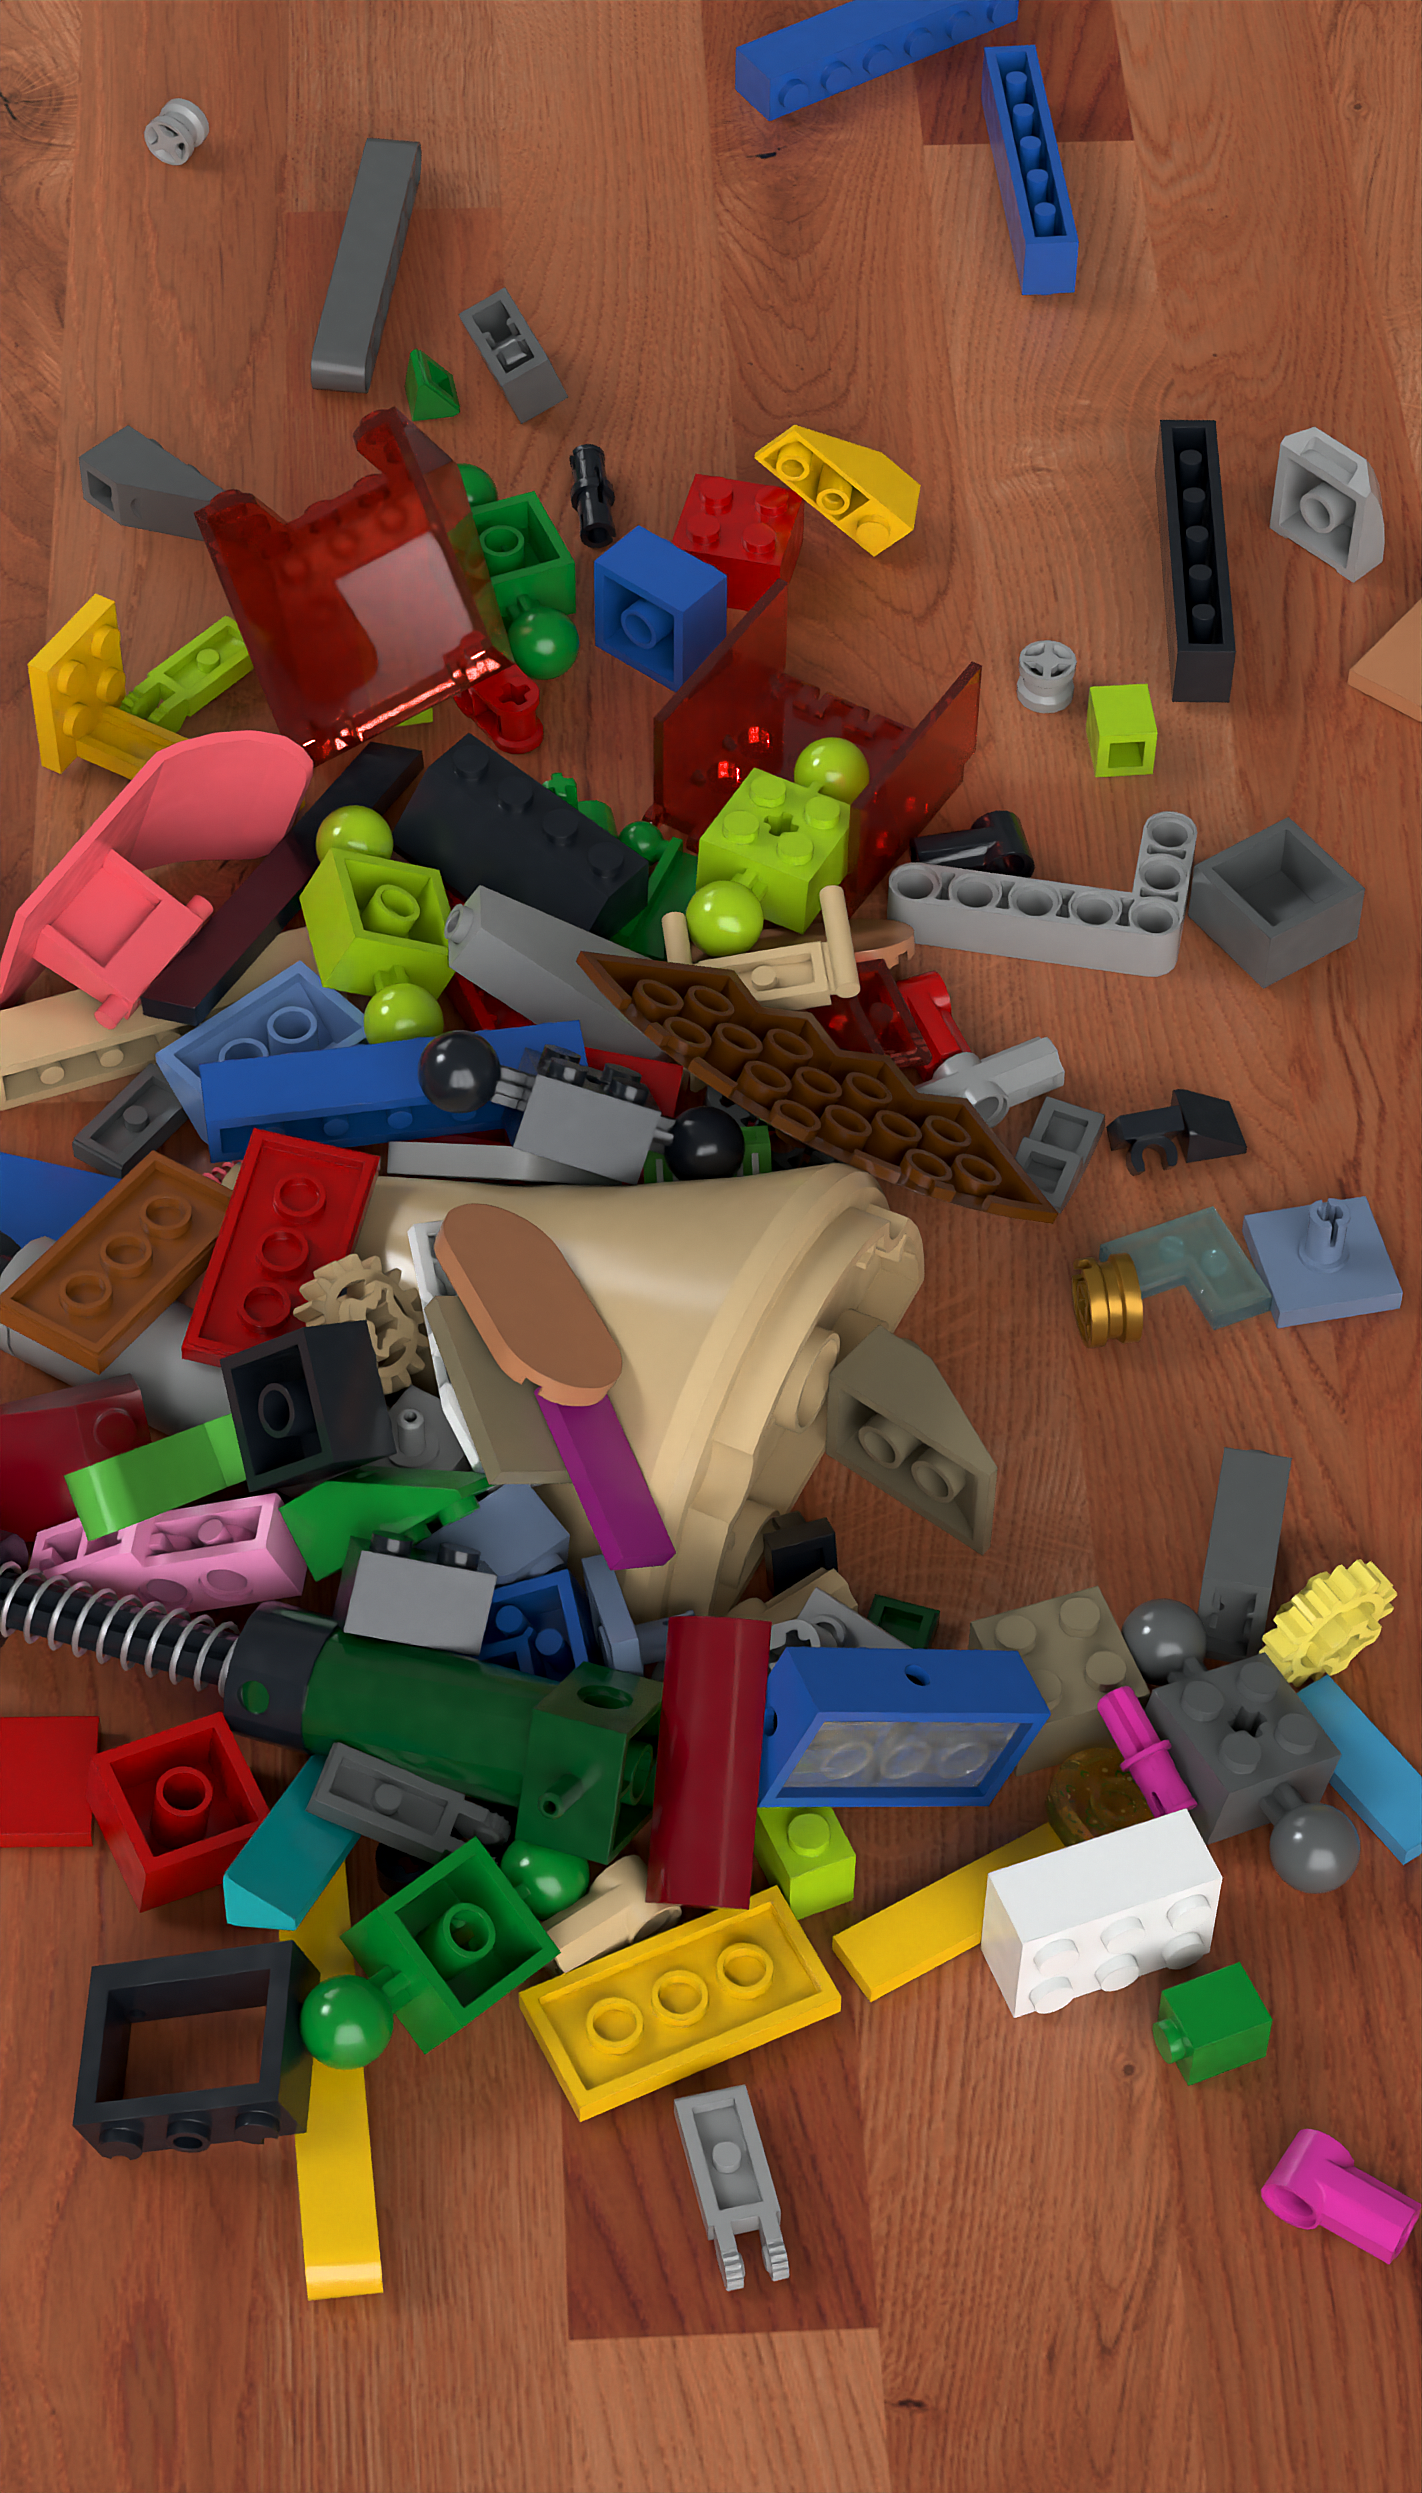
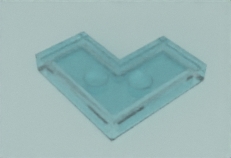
(1201, 1256)

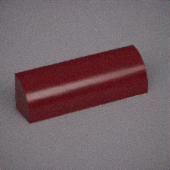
(708, 1762)

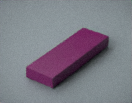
(609, 1484)

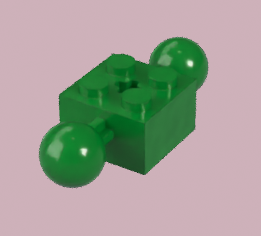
(529, 575)
(442, 1951)

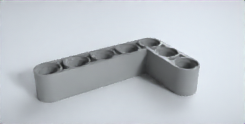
(1058, 920)

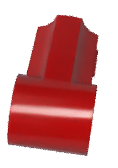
(932, 1012)

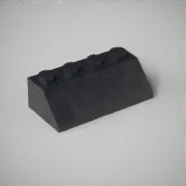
(507, 832)

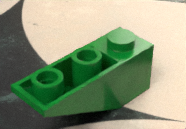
(376, 1500)

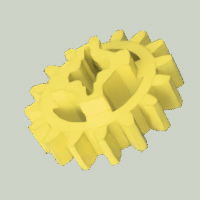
(1329, 1622)

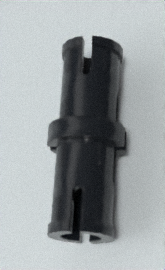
(592, 496)

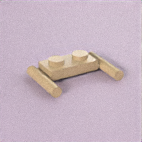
(789, 975)

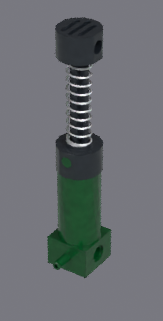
(560, 1753)

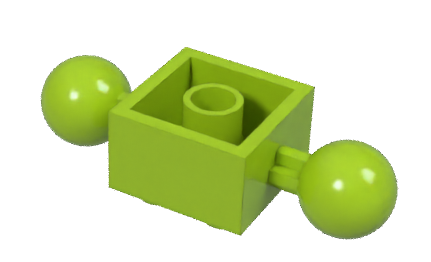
(776, 849)
(378, 926)

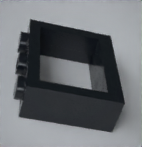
(190, 1985)

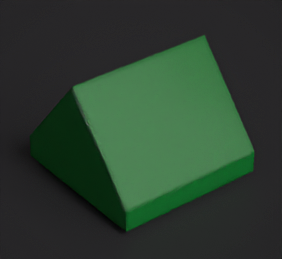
(429, 389)

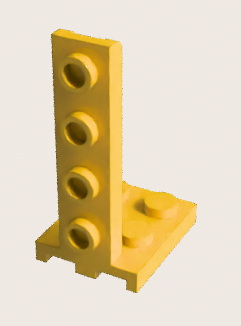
(78, 696)

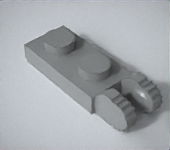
(731, 2179)

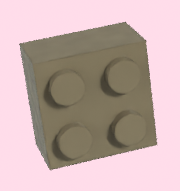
(1074, 1661)

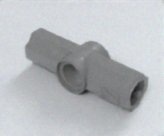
(999, 1079)

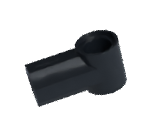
(990, 845)

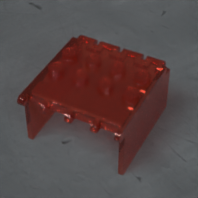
(750, 715)

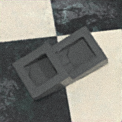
(1060, 1149)

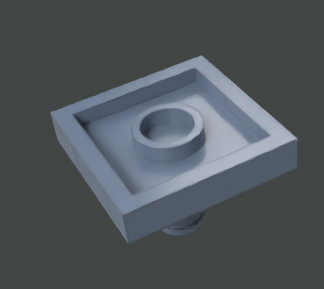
(1322, 1261)
(619, 1641)

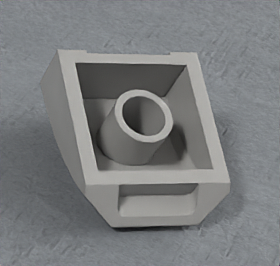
(1329, 503)

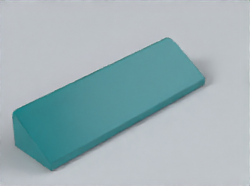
(286, 1860)

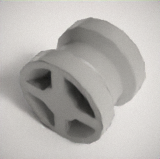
(176, 131)
(1046, 676)

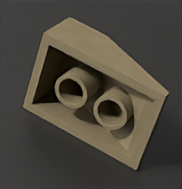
(910, 1437)

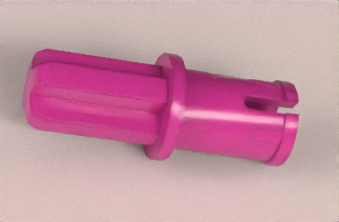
(1144, 1753)

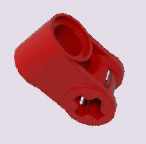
(505, 710)

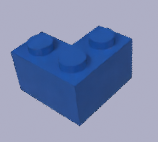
(540, 1627)

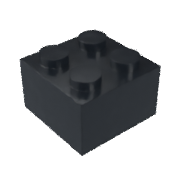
(308, 1405)

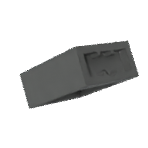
(1242, 1552)

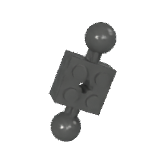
(1243, 1747)

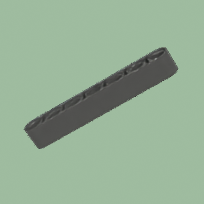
(366, 266)

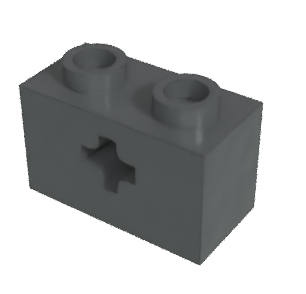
(513, 355)

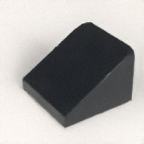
(1209, 1127)

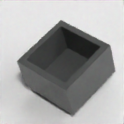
(1276, 902)

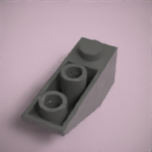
(144, 485)

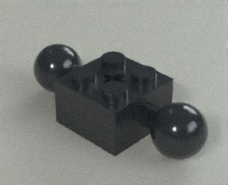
(578, 1112)

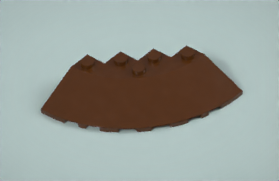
(813, 1092)

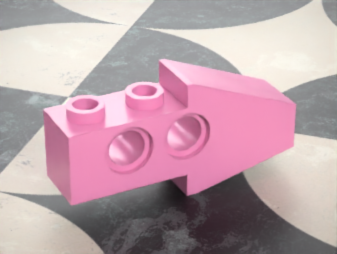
(183, 1557)

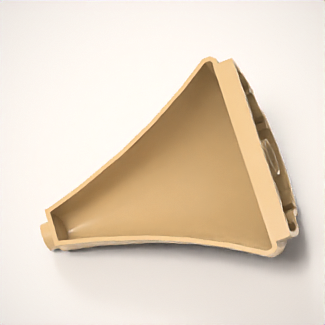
(726, 1333)

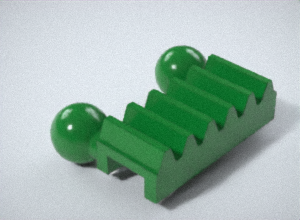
(668, 888)

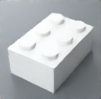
(1100, 1913)

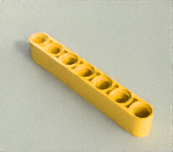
(336, 2149)

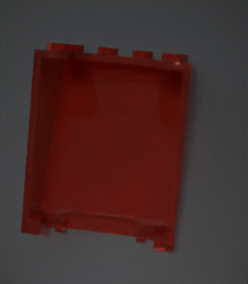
(365, 597)

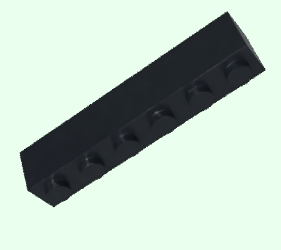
(1194, 562)

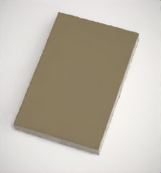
(498, 1411)

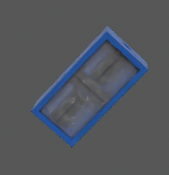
(895, 1726)

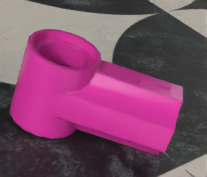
(1323, 2187)

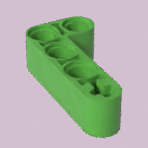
(156, 1477)

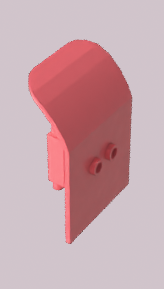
(107, 920)

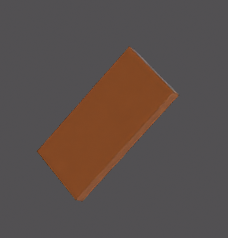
(119, 1263)

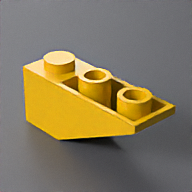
(847, 484)

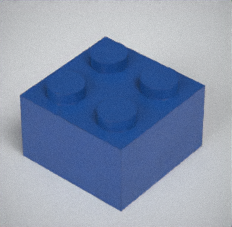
(658, 607)

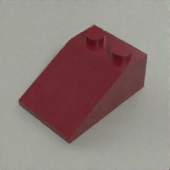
(57, 1436)

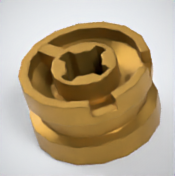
(1107, 1300)

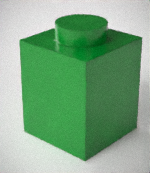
(1212, 2024)

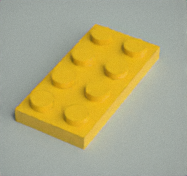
(678, 2003)

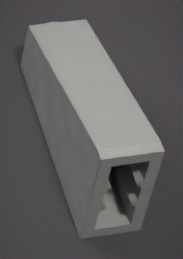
(533, 968)

